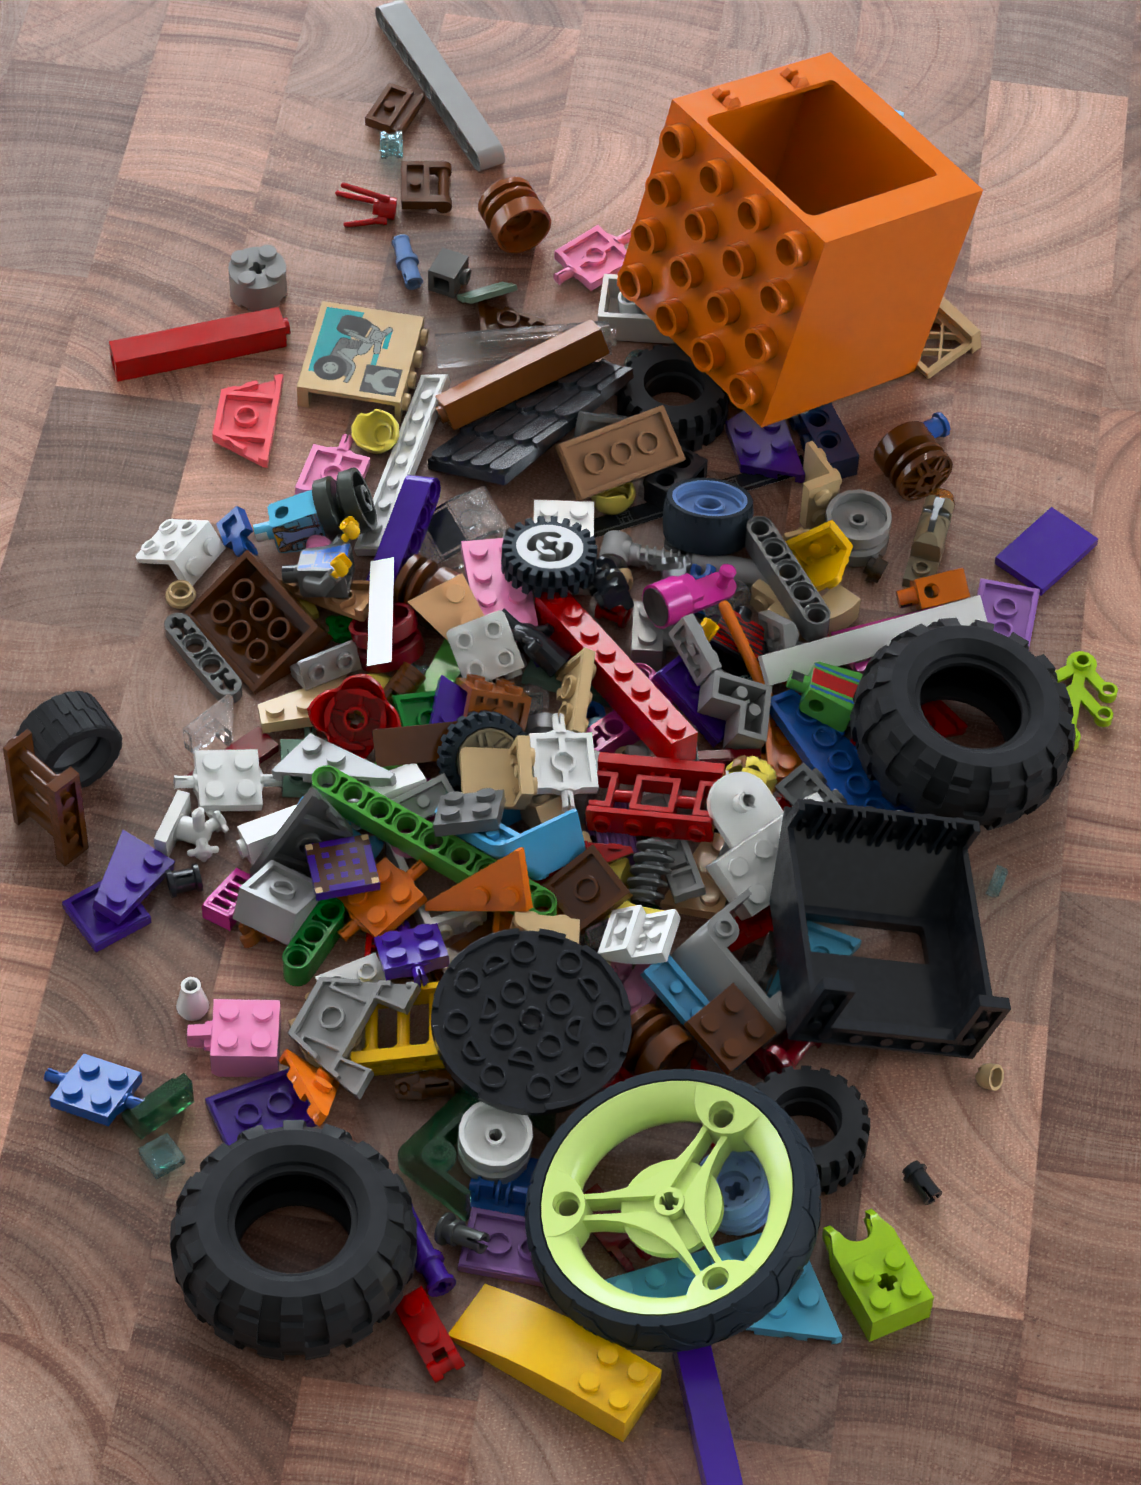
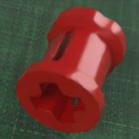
(617, 614)

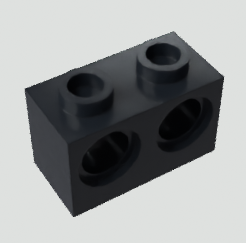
(658, 483)

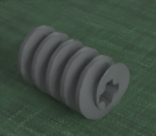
(648, 872)

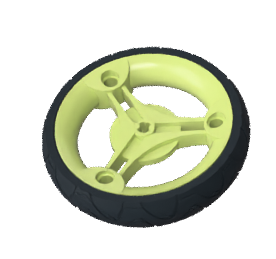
(646, 1215)

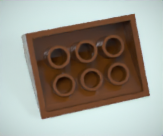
(256, 623)

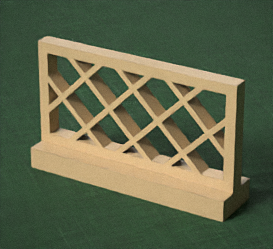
(958, 329)

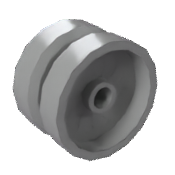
(864, 521)

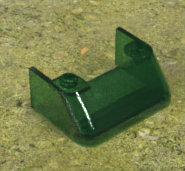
(431, 1153)

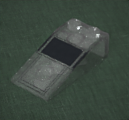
(462, 518)

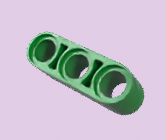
(312, 954)

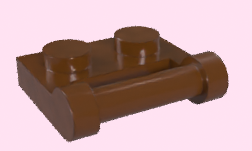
(416, 189)

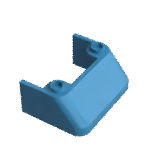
(545, 845)

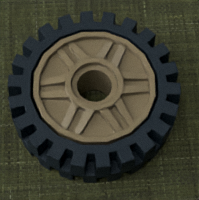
(476, 730)

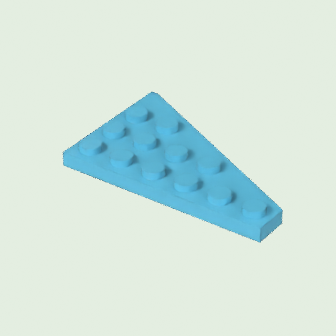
(799, 1315)

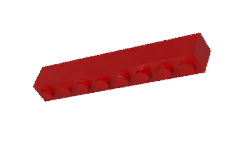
(619, 679)

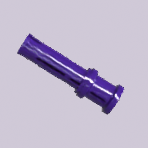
(430, 1264)

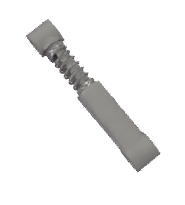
(625, 553)

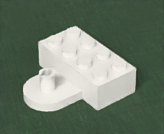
(751, 827)

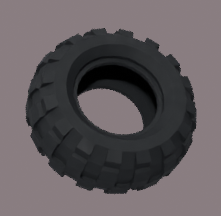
(985, 672)
(296, 1310)

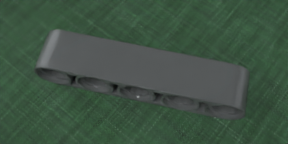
(787, 578)

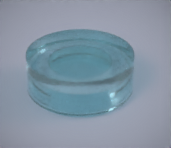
(997, 881)

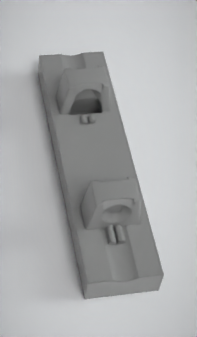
(685, 881)

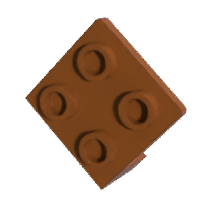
(497, 697)

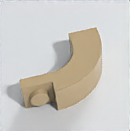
(841, 603)

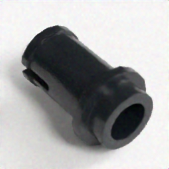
(922, 1183)

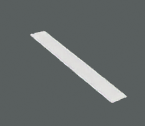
(380, 611)

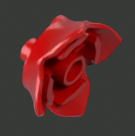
(332, 707)

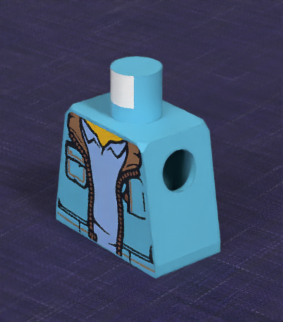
(290, 523)

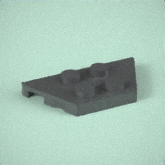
(309, 823)

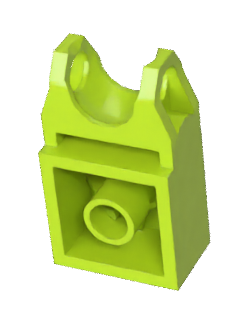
(878, 1278)

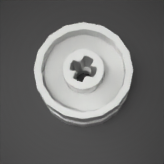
(494, 1143)

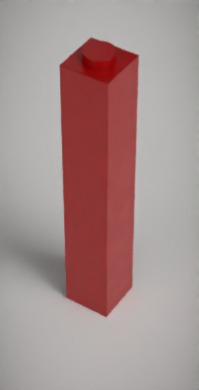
(198, 343)

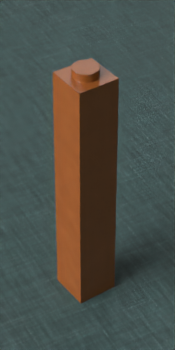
(521, 375)

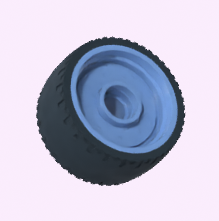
(707, 516)

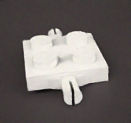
(564, 762)
(227, 780)

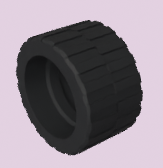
(74, 733)

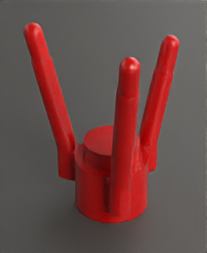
(383, 205)

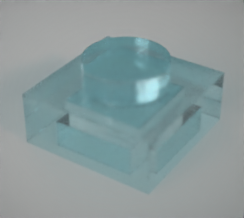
(161, 1156)

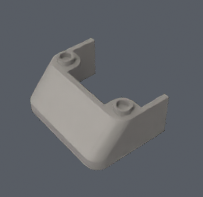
(715, 968)

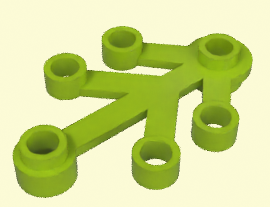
(1079, 694)

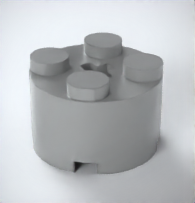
(257, 278)

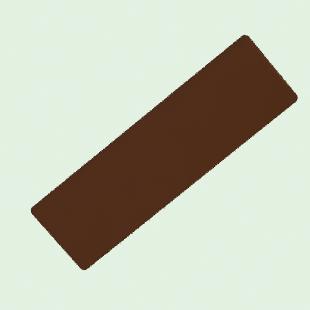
(408, 743)

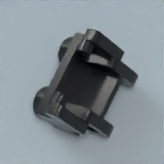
(609, 586)

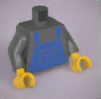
(326, 569)

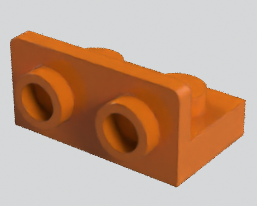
(779, 753)

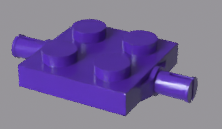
(411, 952)

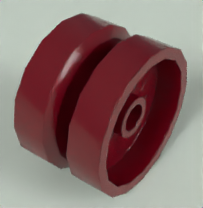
(406, 640)

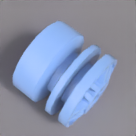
(744, 1193)

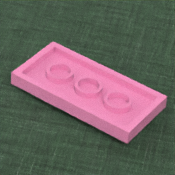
(488, 583)

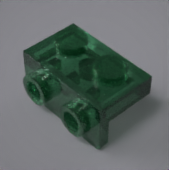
(160, 1106)

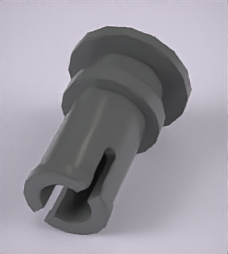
(455, 1232)

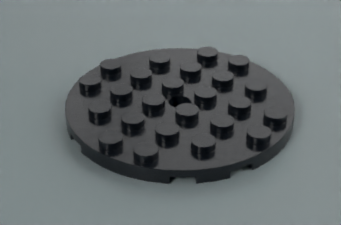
(521, 1066)

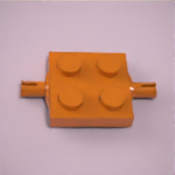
(384, 908)

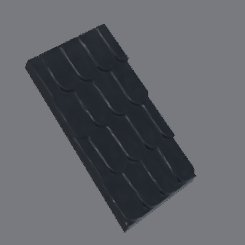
(520, 432)

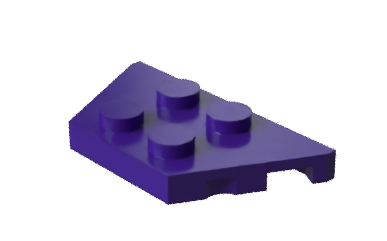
(763, 449)

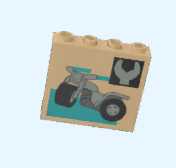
(363, 356)

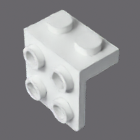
(185, 546)
(486, 648)

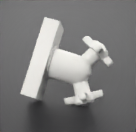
(179, 826)

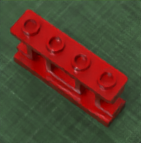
(654, 776)

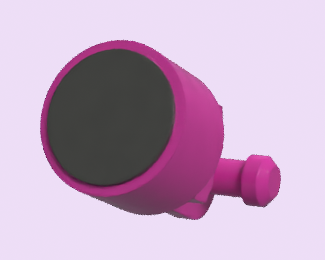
(683, 595)

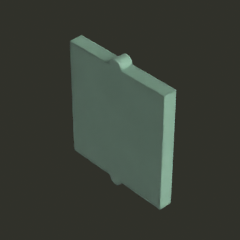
(487, 292)

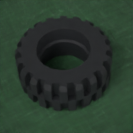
(673, 371)
(832, 1102)

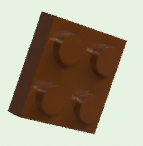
(587, 888)
(730, 1029)

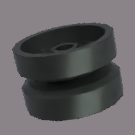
(344, 498)

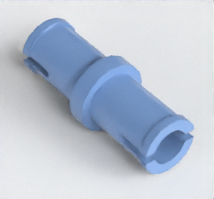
(407, 262)

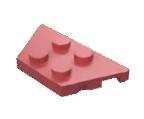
(248, 419)

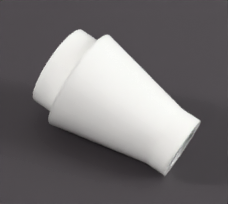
(192, 1001)

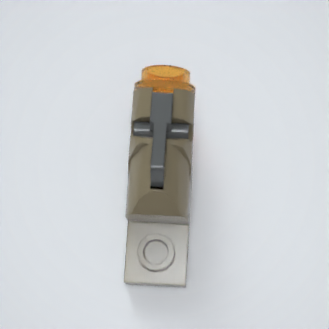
(930, 536)

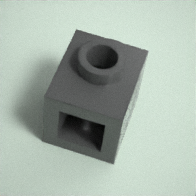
(448, 273)

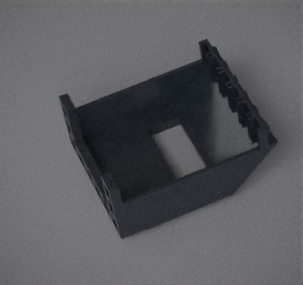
(887, 875)

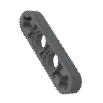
(206, 656)

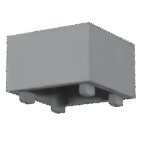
(275, 901)

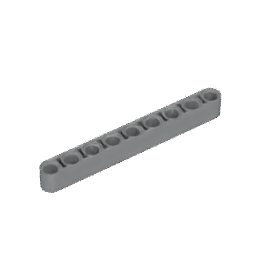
(440, 85)

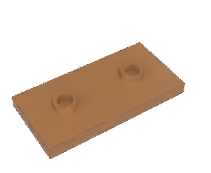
(620, 453)

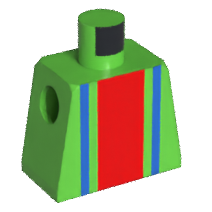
(826, 693)

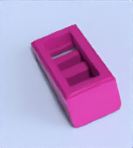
(211, 907)

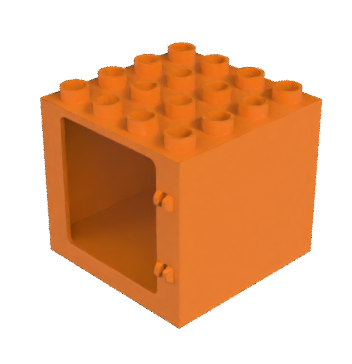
(796, 237)

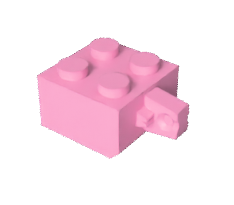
(240, 1037)

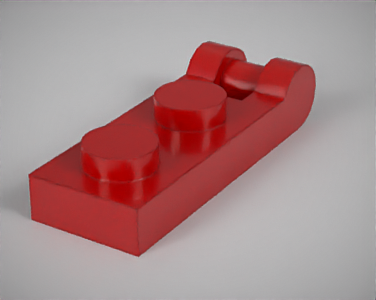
(428, 1333)

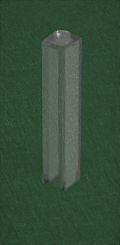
(500, 345)

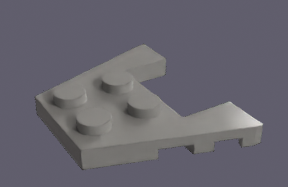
(336, 1017)

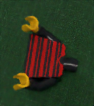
(724, 645)

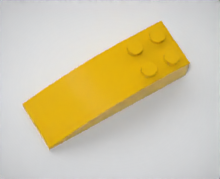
(559, 1359)

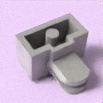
(648, 641)

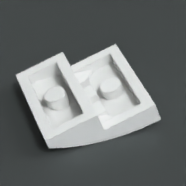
(639, 936)

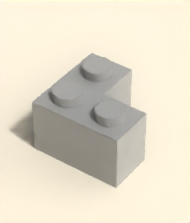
(741, 704)

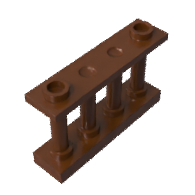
(46, 797)

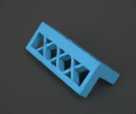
(676, 991)

